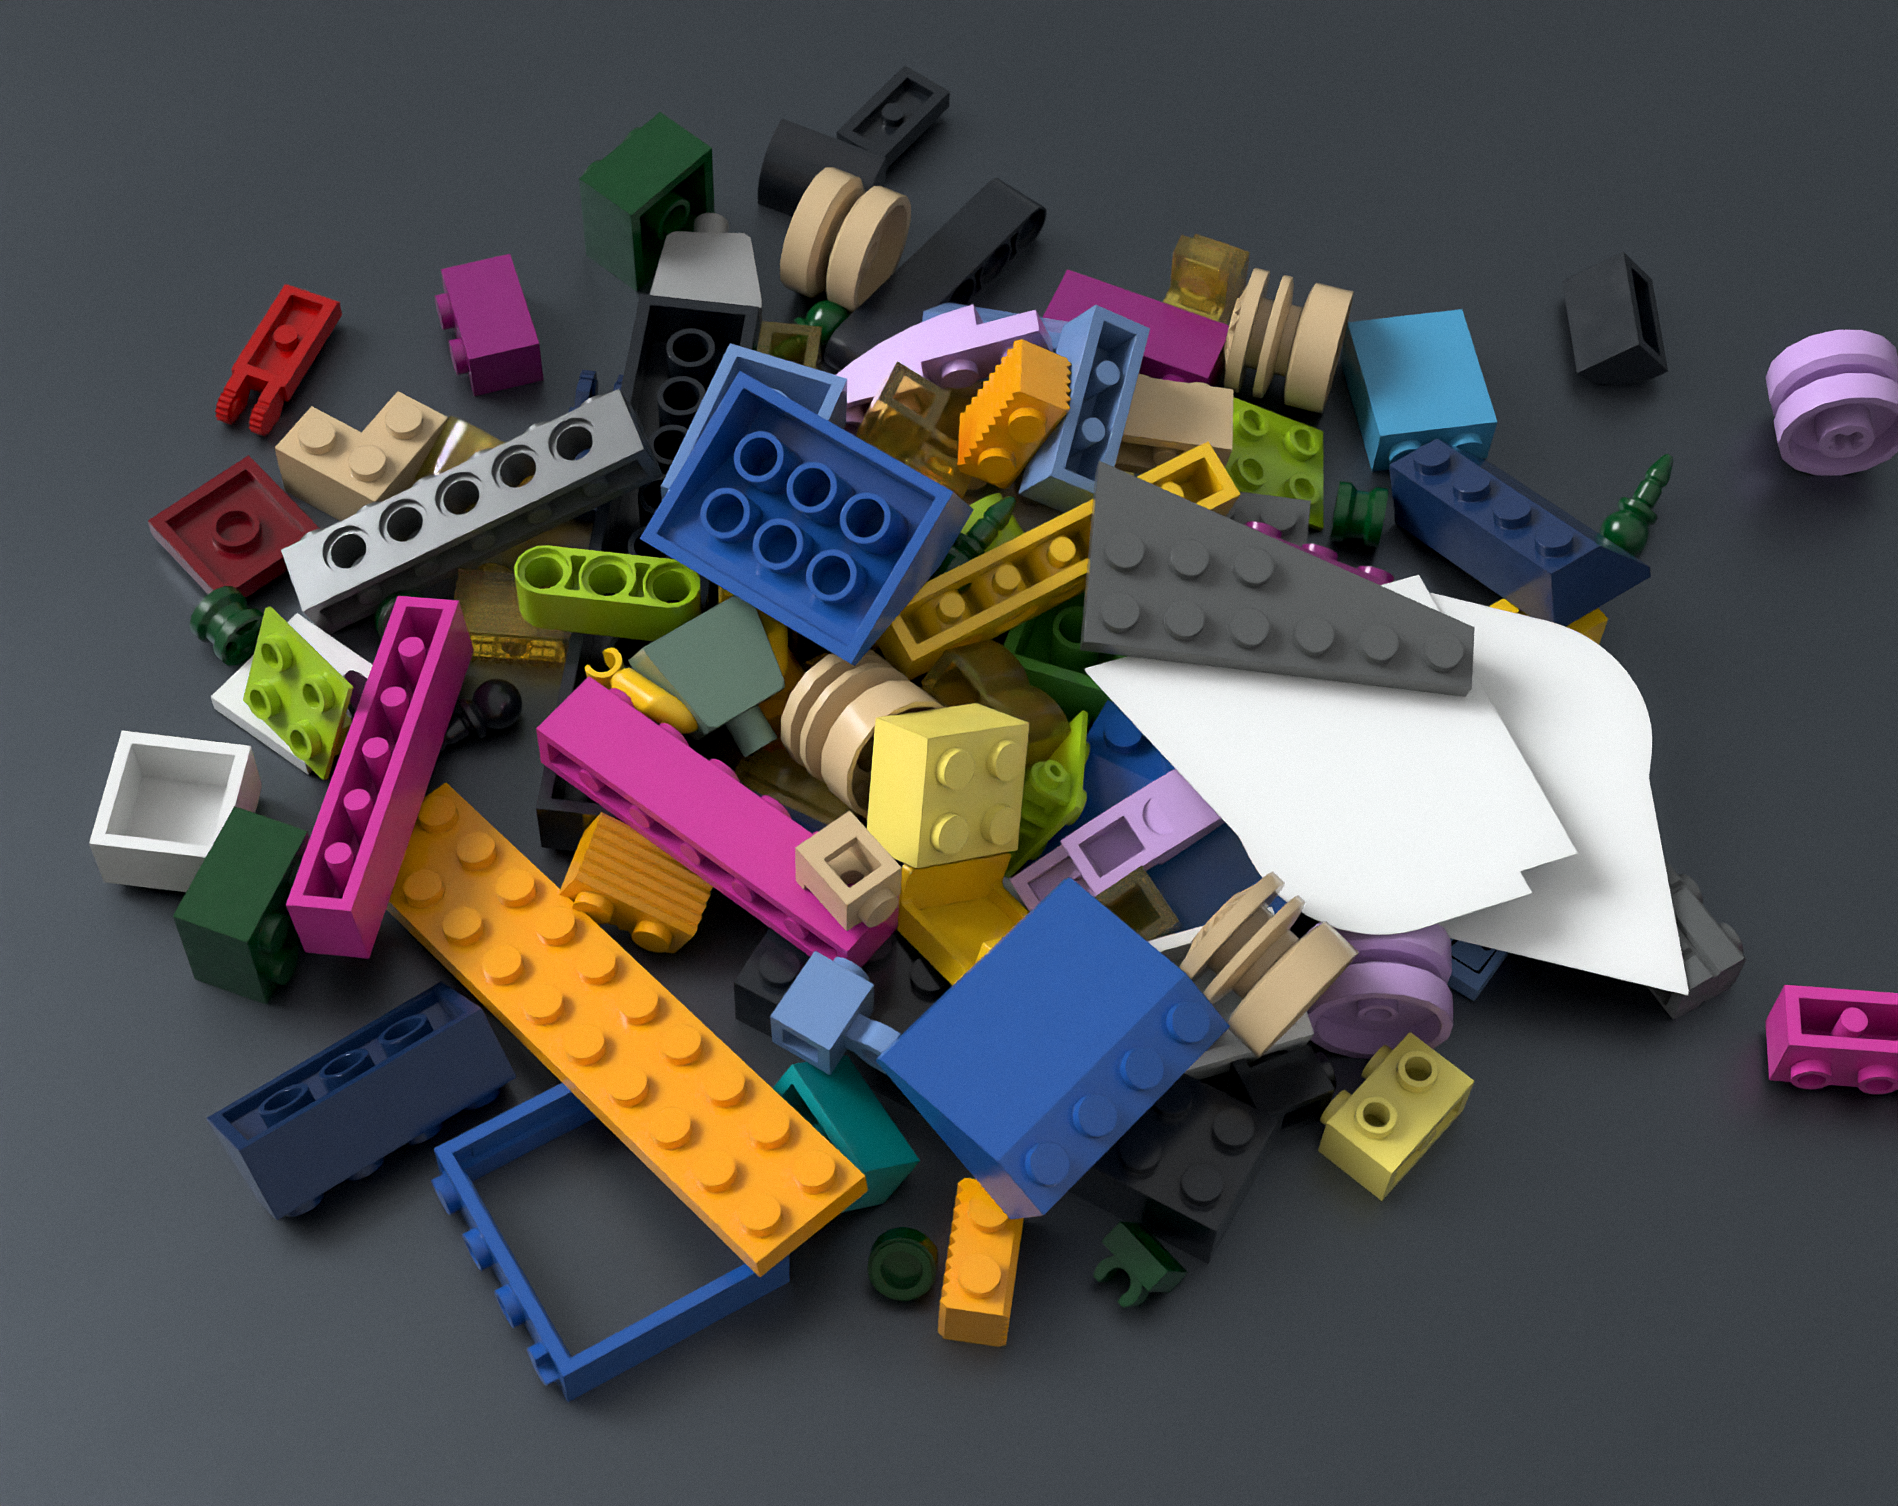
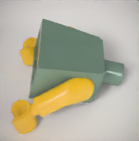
(708, 673)

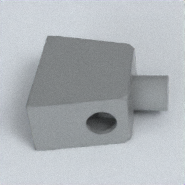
(709, 265)

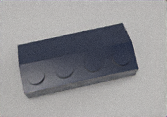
(1508, 535)
(362, 1100)

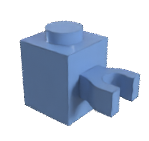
(829, 1014)

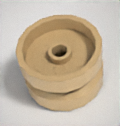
(844, 239)

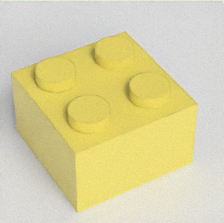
(947, 784)

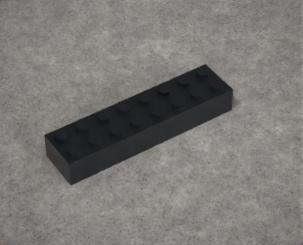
(1172, 1171)

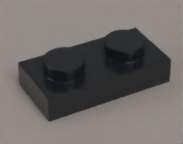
(896, 115)

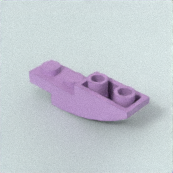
(946, 350)
(1133, 833)

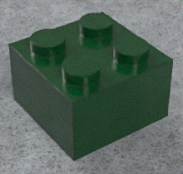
(643, 194)
(236, 907)

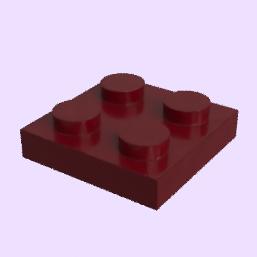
(232, 529)

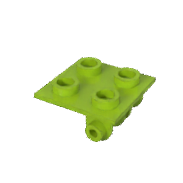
(1277, 457)
(298, 694)
(1052, 795)

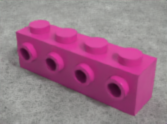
(1834, 1038)

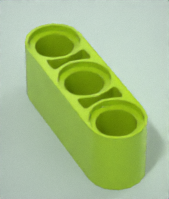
(585, 575)

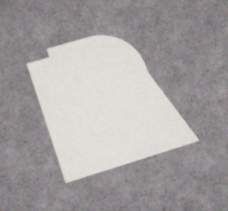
(1591, 755)
(1352, 793)

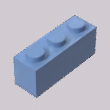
(1103, 377)

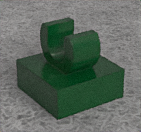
(1143, 1258)

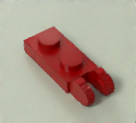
(278, 356)

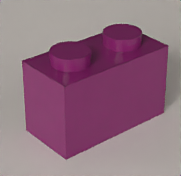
(490, 324)

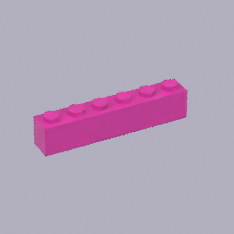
(381, 778)
(696, 815)

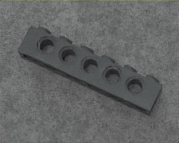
(503, 517)

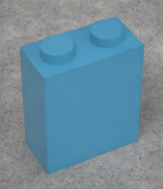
(1416, 384)

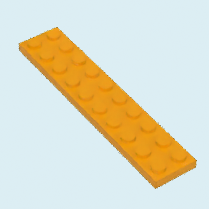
(618, 1038)

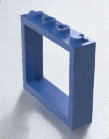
(511, 1137)

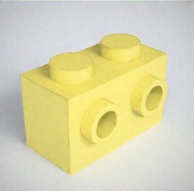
(1394, 1114)

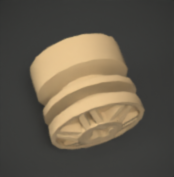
(1287, 340)
(833, 717)
(1266, 962)

